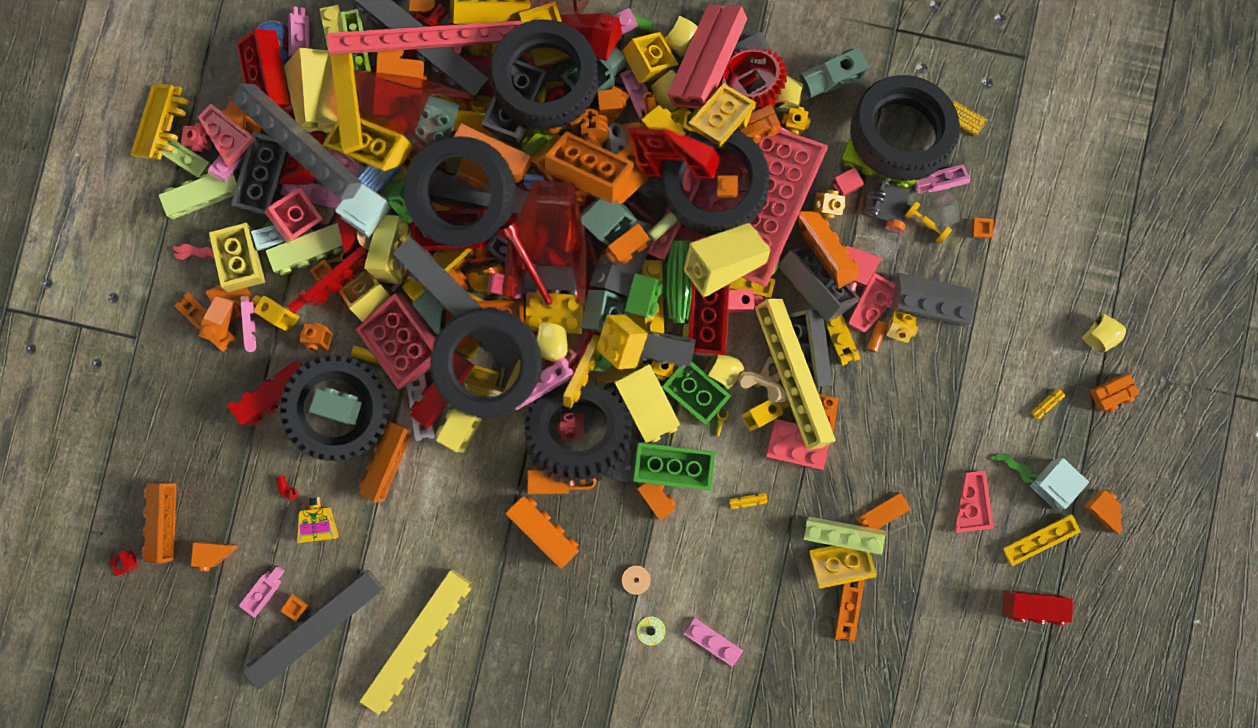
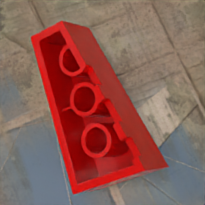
(264, 400)

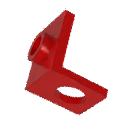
(129, 562)

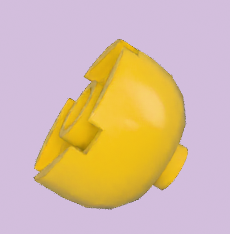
(479, 276)

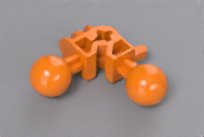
(595, 134)

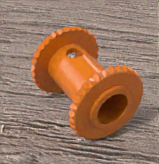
(482, 256)

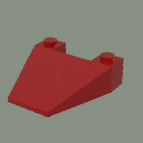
(656, 145)

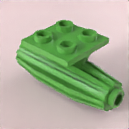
(676, 282)

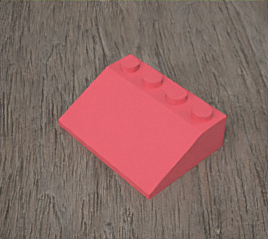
(399, 339)

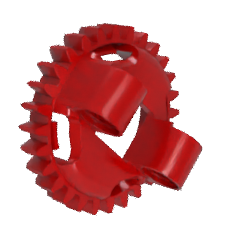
(744, 73)

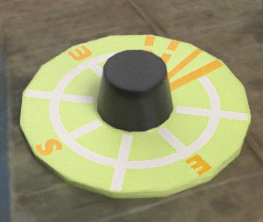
(651, 630)

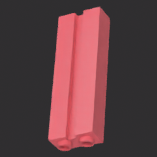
(707, 56)

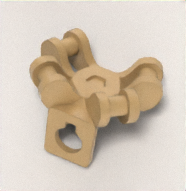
(776, 391)

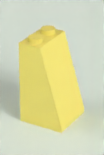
(312, 89)
(725, 258)
(647, 403)

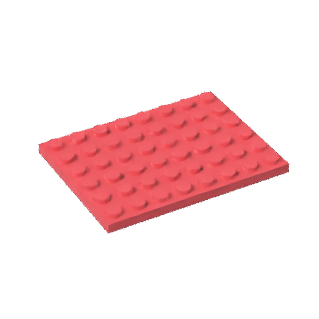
(791, 168)

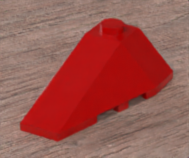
(599, 29)

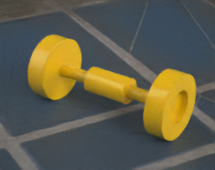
(928, 223)

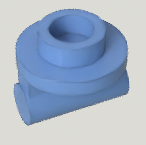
(530, 178)

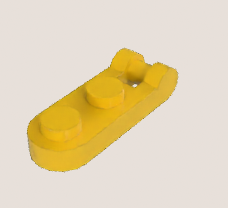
(841, 340)

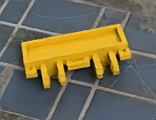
(156, 119)

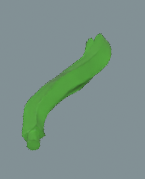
(1023, 469)

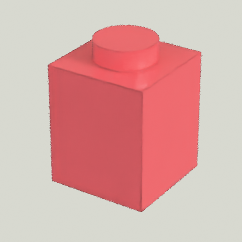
(847, 182)

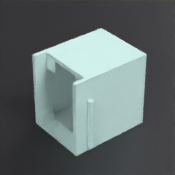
(364, 210)
(1059, 484)

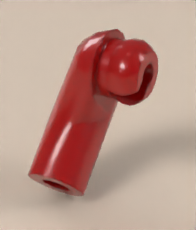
(558, 91)
(284, 490)

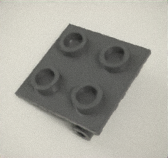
(886, 200)

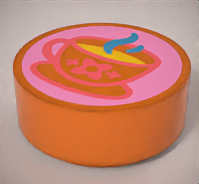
(895, 226)

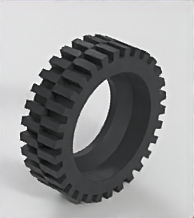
(372, 418)
(582, 463)

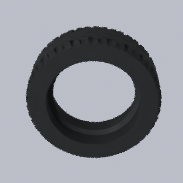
(537, 35)
(923, 97)
(418, 191)
(718, 222)
(455, 393)

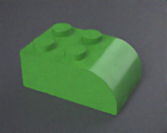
(696, 392)

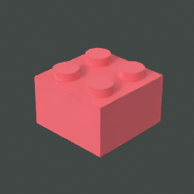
(293, 215)

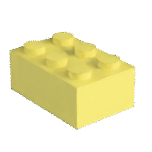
(385, 241)
(236, 257)
(457, 430)

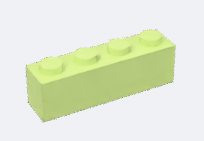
(197, 194)
(305, 250)
(845, 535)

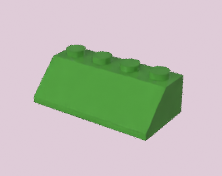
(674, 466)

